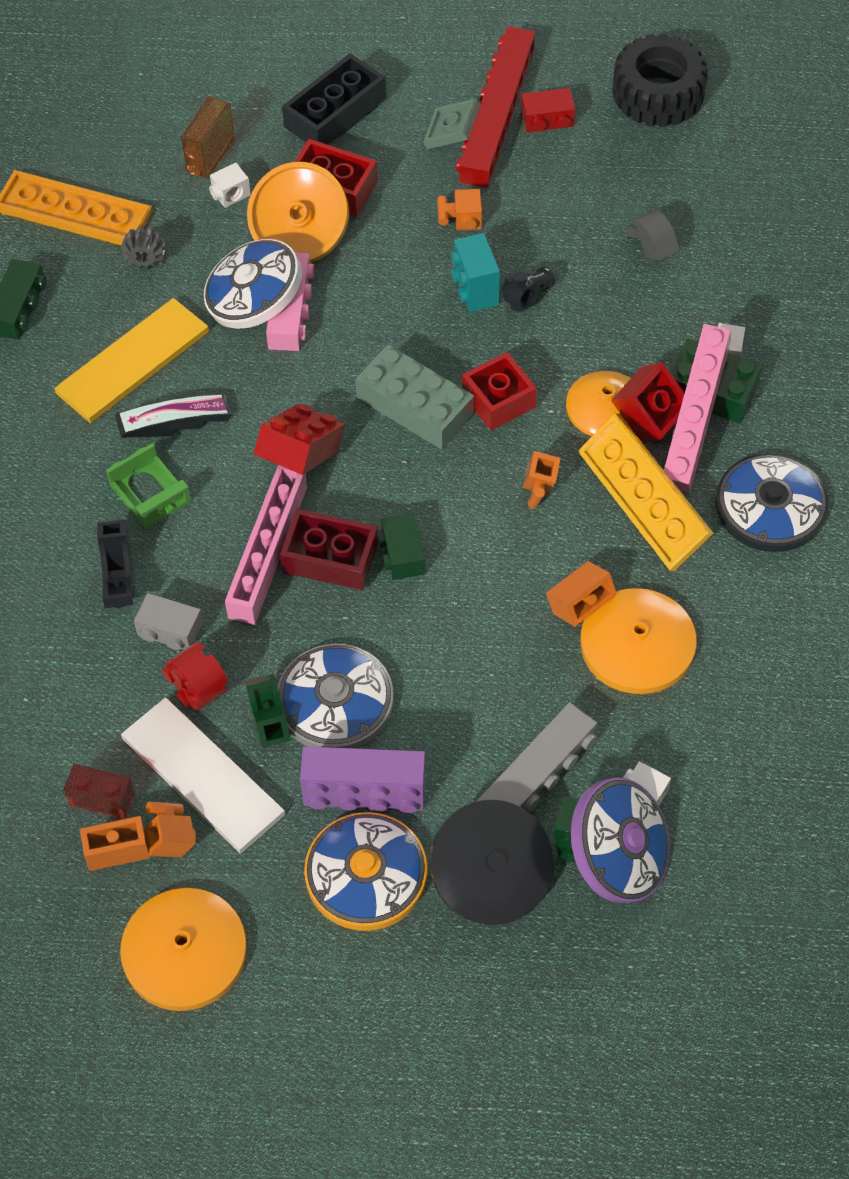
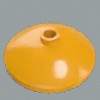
(587, 402)

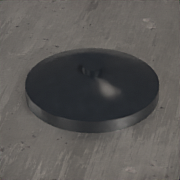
(491, 862)

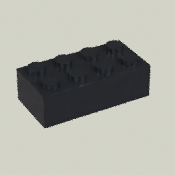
(334, 101)

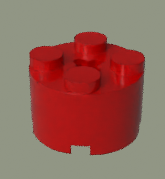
(196, 677)

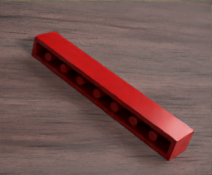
(496, 107)

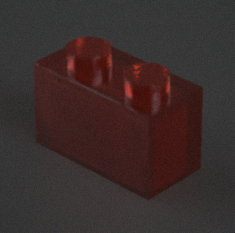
(99, 791)

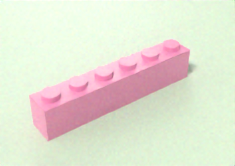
(697, 406)
(264, 546)

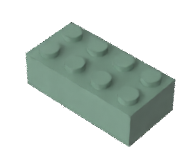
(415, 396)

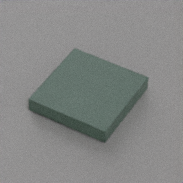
(452, 123)

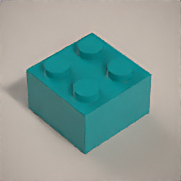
(475, 272)

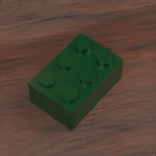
(736, 385)

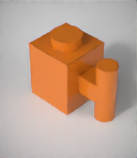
(465, 209)
(540, 476)
(169, 831)

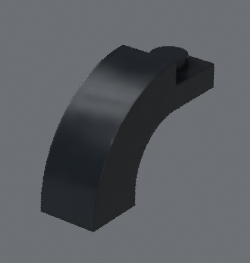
(116, 564)

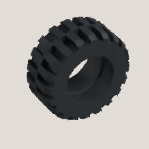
(659, 58)

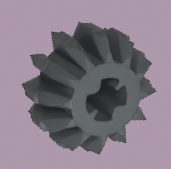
(143, 247)

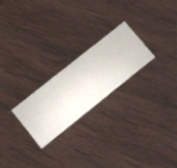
(203, 775)

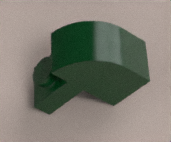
(267, 711)

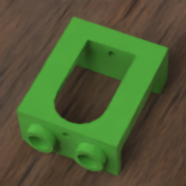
(161, 505)

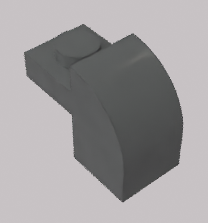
(655, 235)

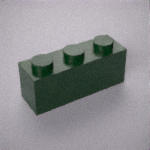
(19, 296)

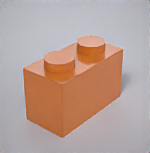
(581, 593)
(114, 843)

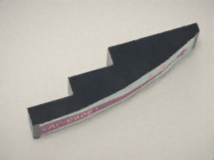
(164, 417)

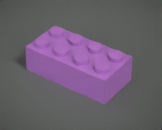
(363, 779)

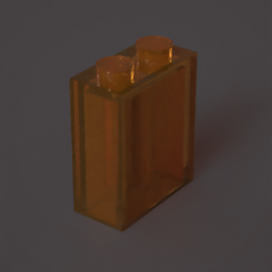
(208, 137)

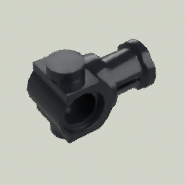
(523, 289)

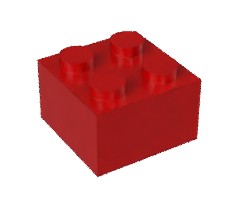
(500, 390)
(650, 402)

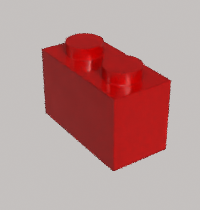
(547, 110)

